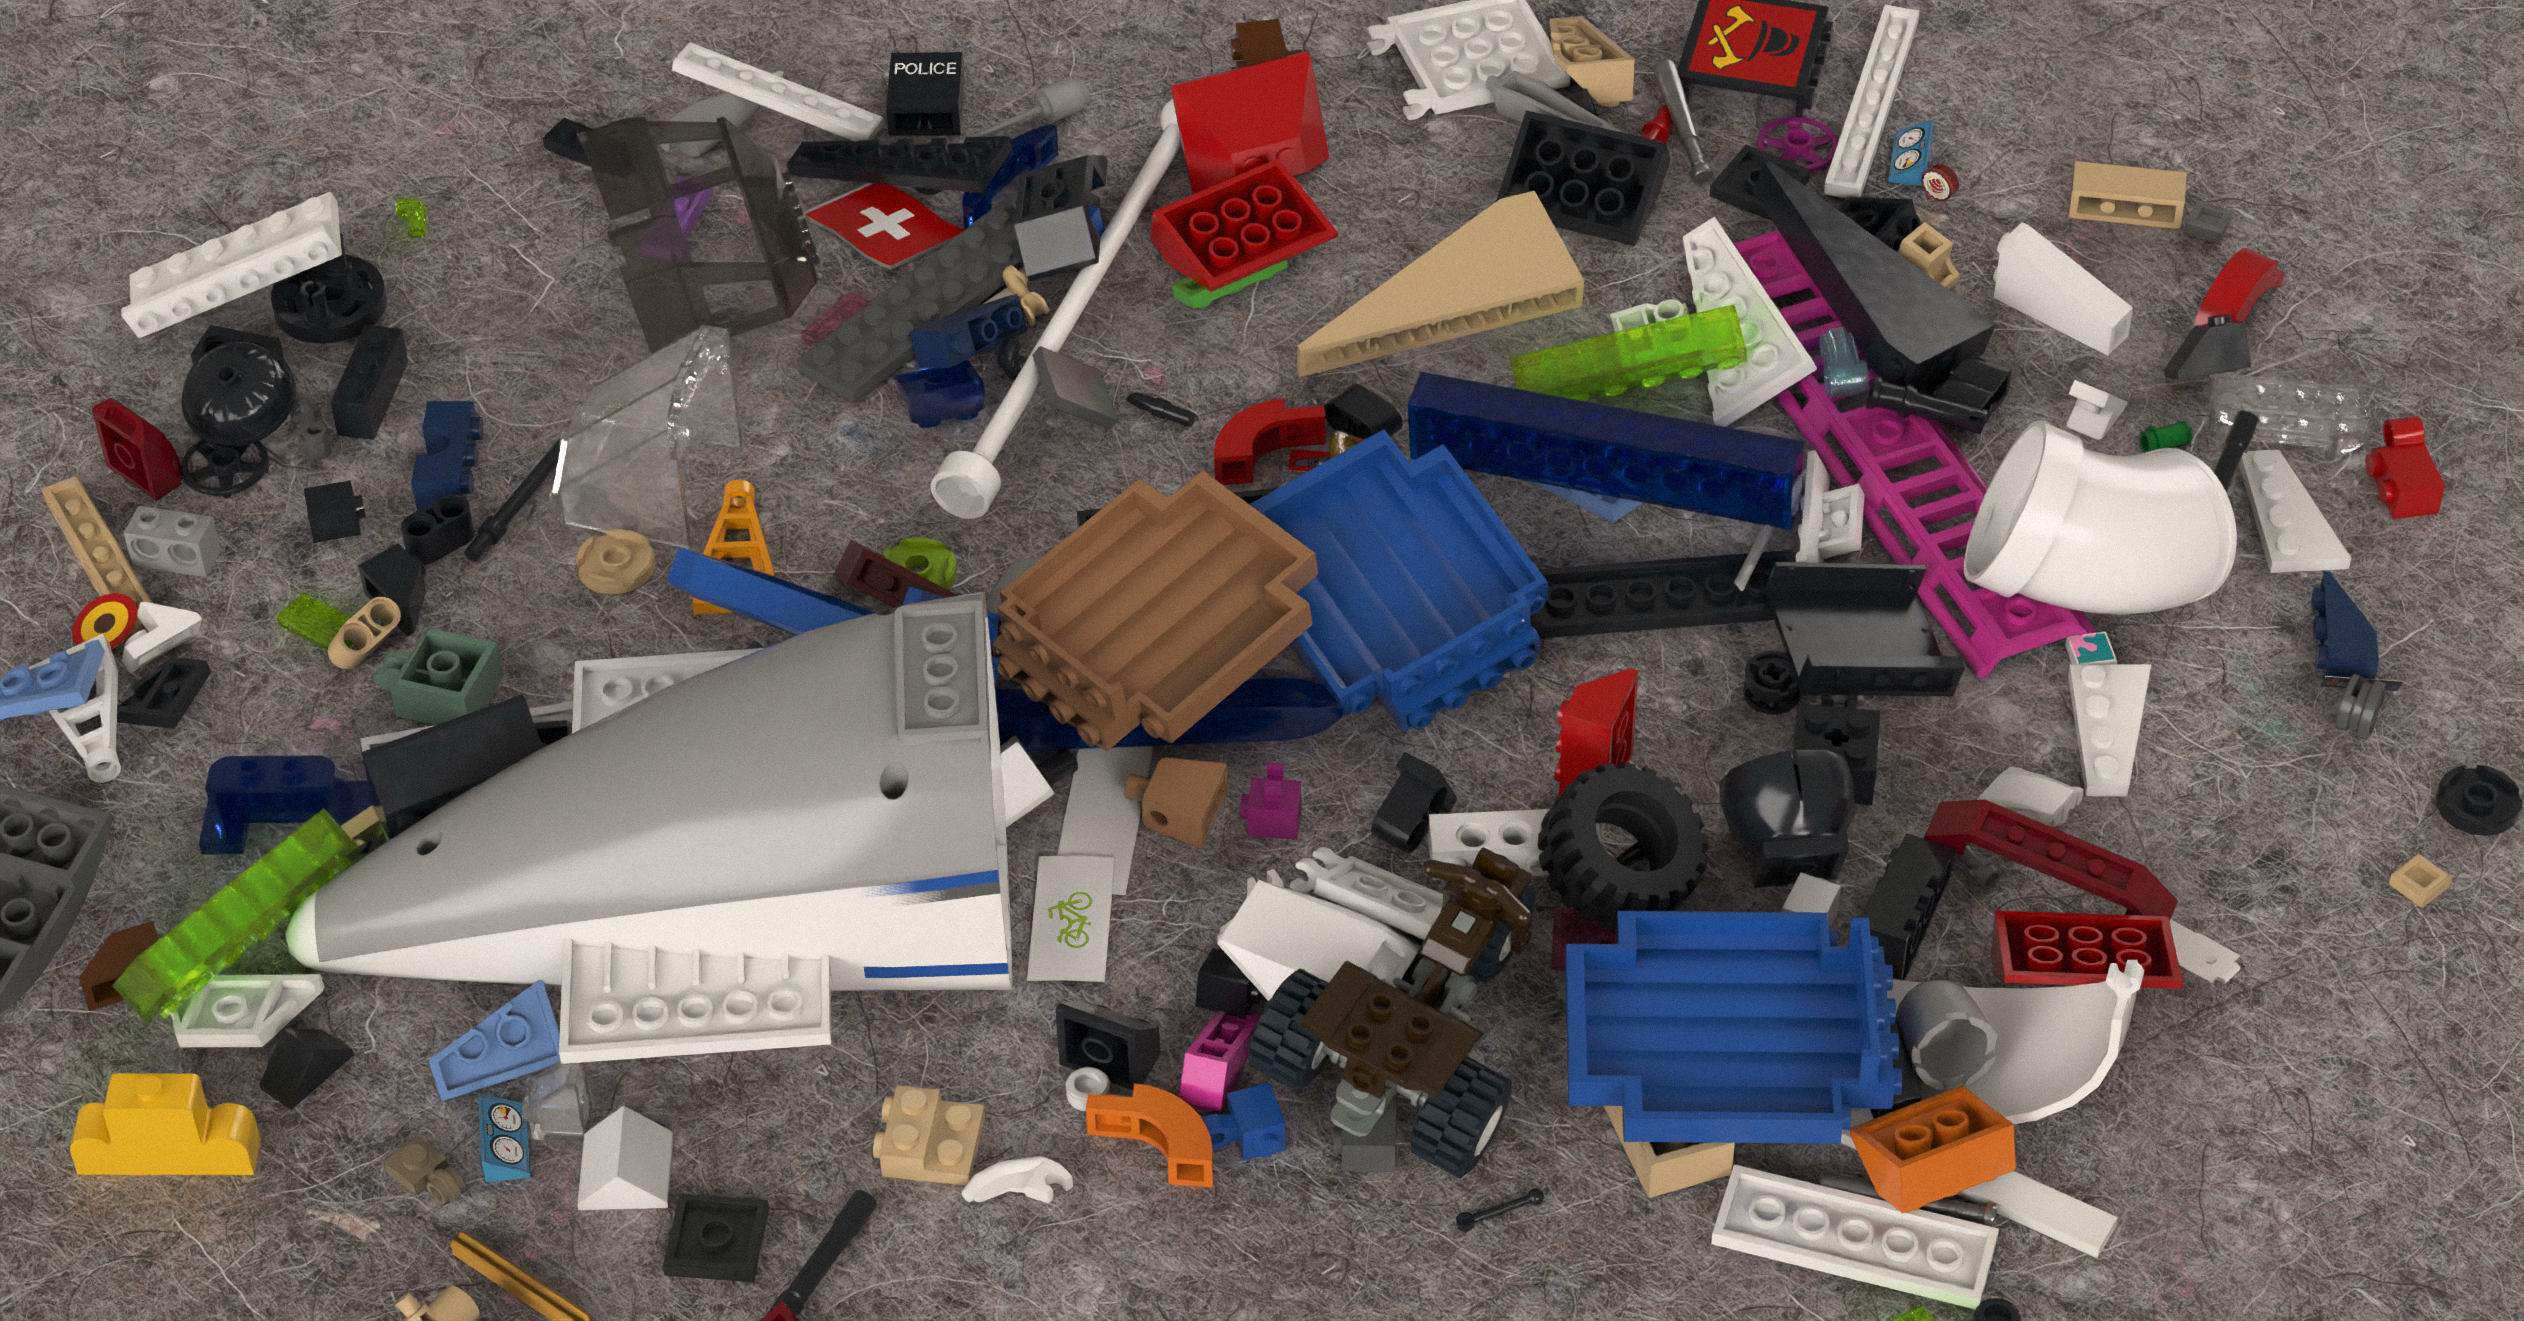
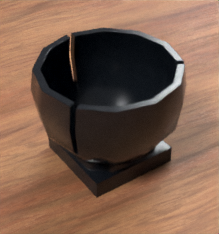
(1790, 828)

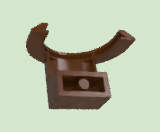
(1258, 43)

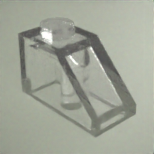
(559, 1103)

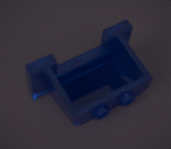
(274, 791)

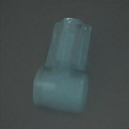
(1842, 368)

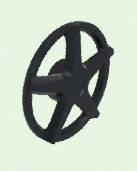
(224, 463)

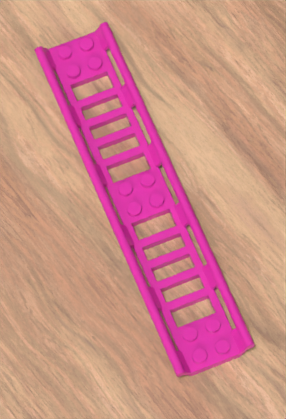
(1883, 441)

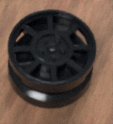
(1771, 681)

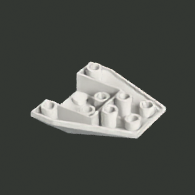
(1293, 931)

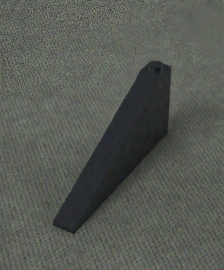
(1895, 311)

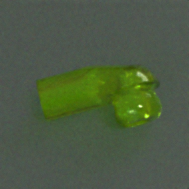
(416, 213)

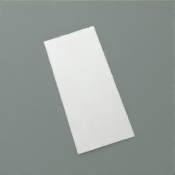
(1098, 814)

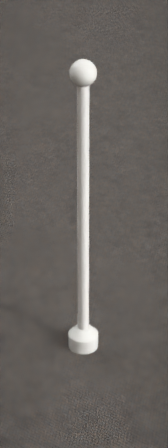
(968, 480)

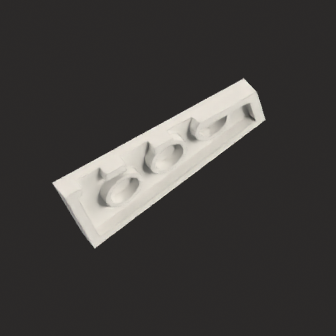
(2287, 518)

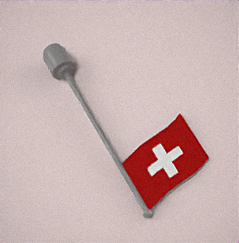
(895, 226)

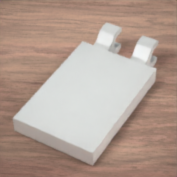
(1371, 891)

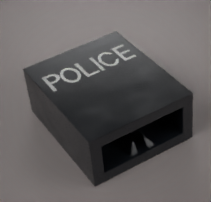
(925, 94)

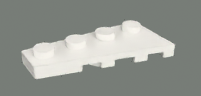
(2107, 722)

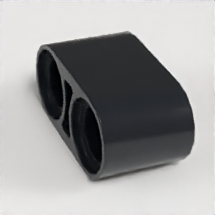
(1362, 413)
(438, 528)

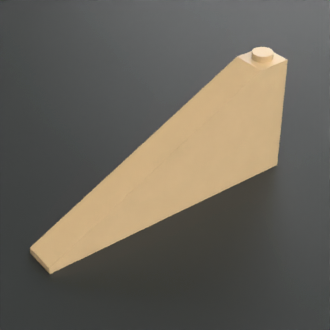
(1481, 277)

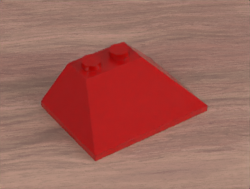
(1249, 119)

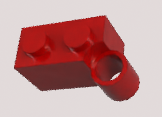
(2405, 470)

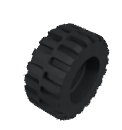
(1648, 811)

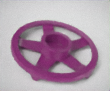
(1800, 142)

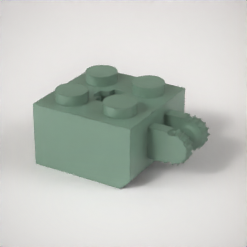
(441, 676)

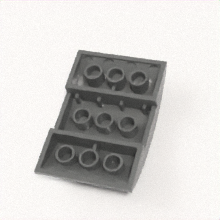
(45, 875)

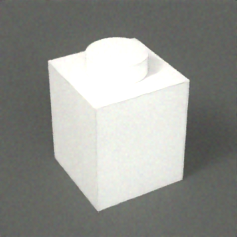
(1814, 896)

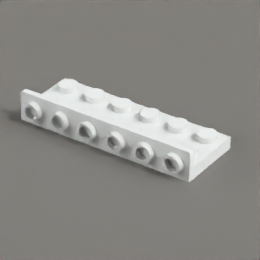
(233, 265)

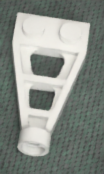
(98, 744)

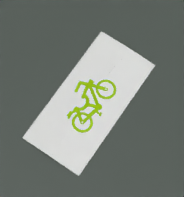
(1071, 918)

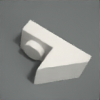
(2094, 410)
(166, 630)

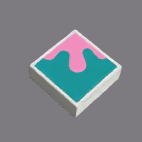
(2090, 649)

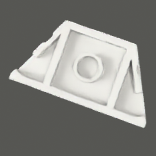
(243, 1009)

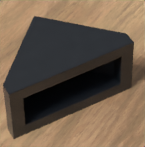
(302, 1064)

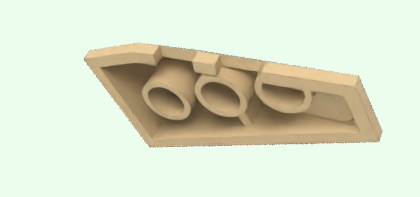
(1592, 60)

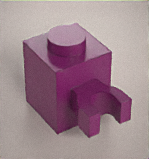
(1272, 805)

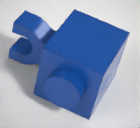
(1251, 1121)

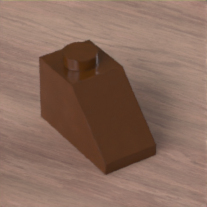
(112, 961)

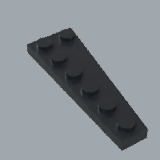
(933, 165)

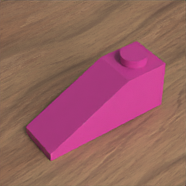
(1216, 1061)

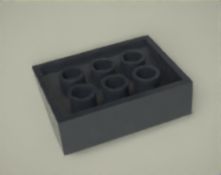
(1587, 175)

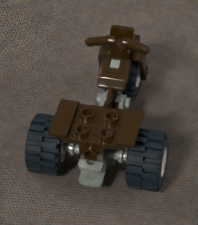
(1410, 1039)

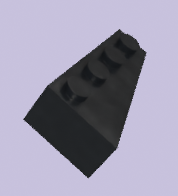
(1908, 899)

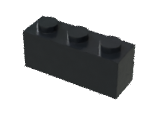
(369, 382)

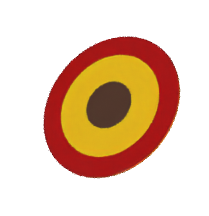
(107, 615)

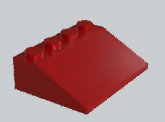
(1239, 226)
(2081, 947)

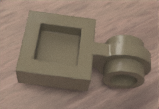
(422, 1166)

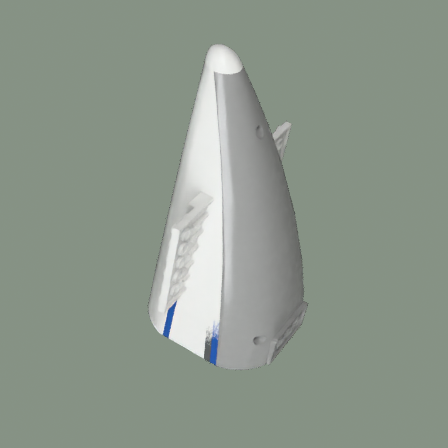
(716, 845)

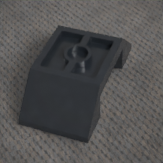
(1055, 218)

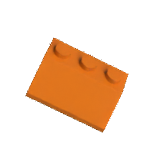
(1935, 1148)

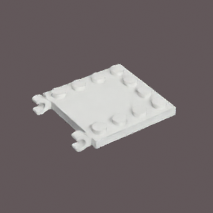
(1463, 44)

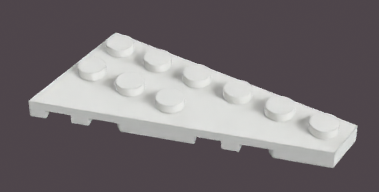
(1772, 349)

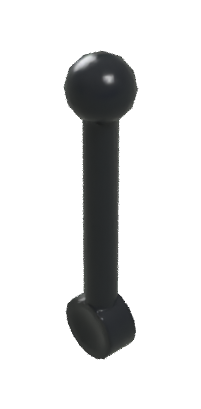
(1466, 1220)

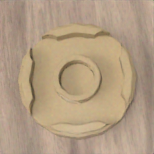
(615, 562)

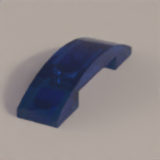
(1028, 152)

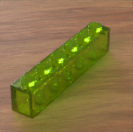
(1634, 356)

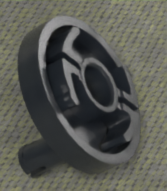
(307, 293)

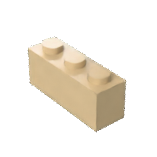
(2127, 195)

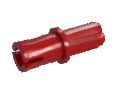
(1659, 127)

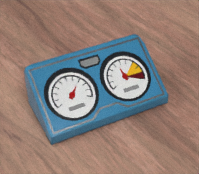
(1911, 153)
(503, 1139)

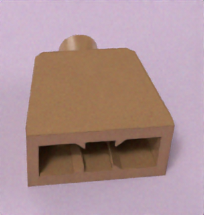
(1181, 798)

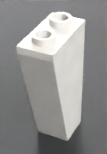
(2058, 291)

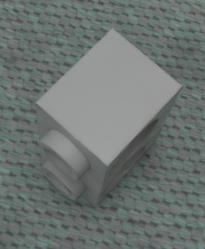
(172, 541)

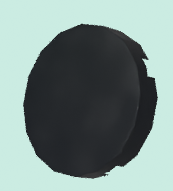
(2479, 800)

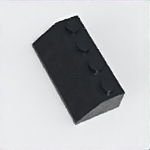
(442, 762)

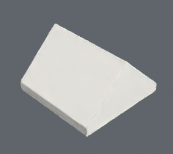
(1022, 781)
(625, 1163)

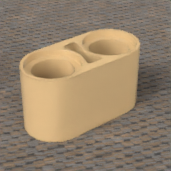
(364, 633)

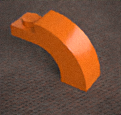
(1161, 1121)

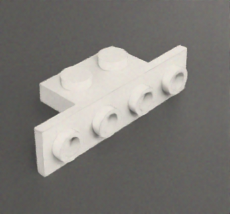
(1830, 518)

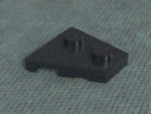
(164, 694)

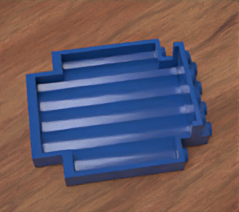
(1413, 581)
(774, 599)
(1731, 1026)

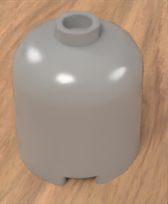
(1945, 1034)

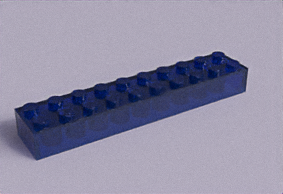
(1608, 450)

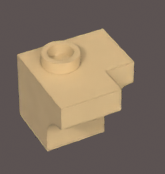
(1931, 254)

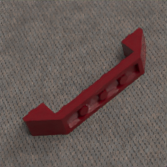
(884, 578)
(2051, 853)

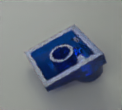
(942, 394)

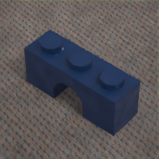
(451, 448)

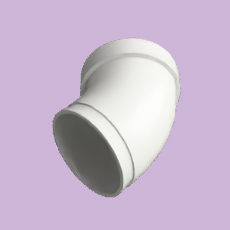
(2101, 527)

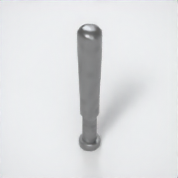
(1680, 113)
(1947, 1207)

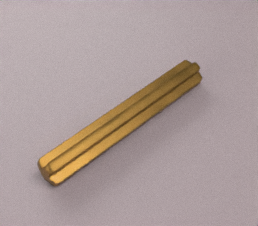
(516, 1279)

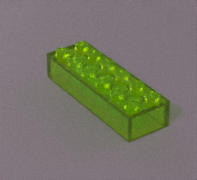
(235, 918)

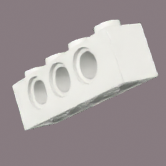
(1514, 834)

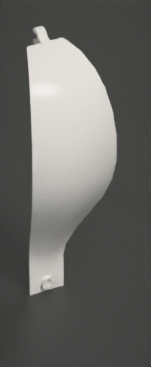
(2049, 1041)

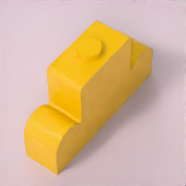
(163, 1129)

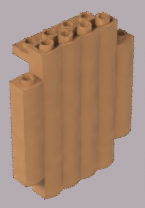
(1154, 611)

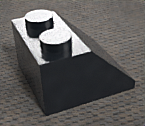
(1106, 1041)

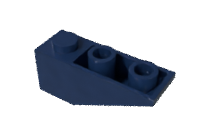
(967, 332)
(2344, 633)

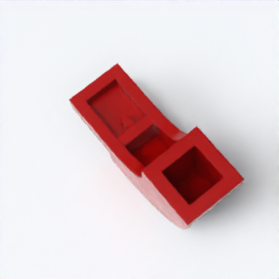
(2240, 286)
(1260, 431)

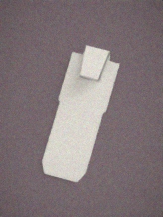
(2199, 955)

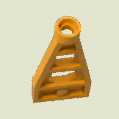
(735, 515)

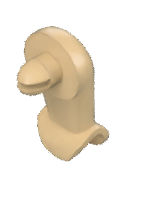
(1030, 302)

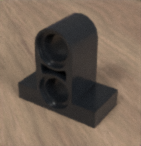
(1406, 810)

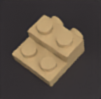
(928, 1137)

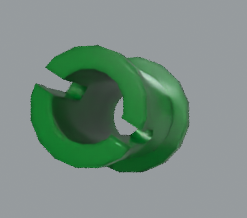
(2165, 437)

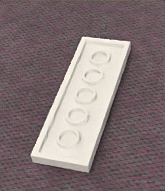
(1855, 1237)

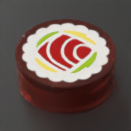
(1940, 182)

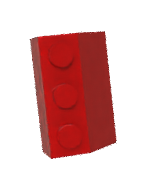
(1597, 725)

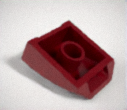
(137, 449)

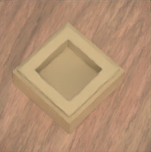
(2420, 880)

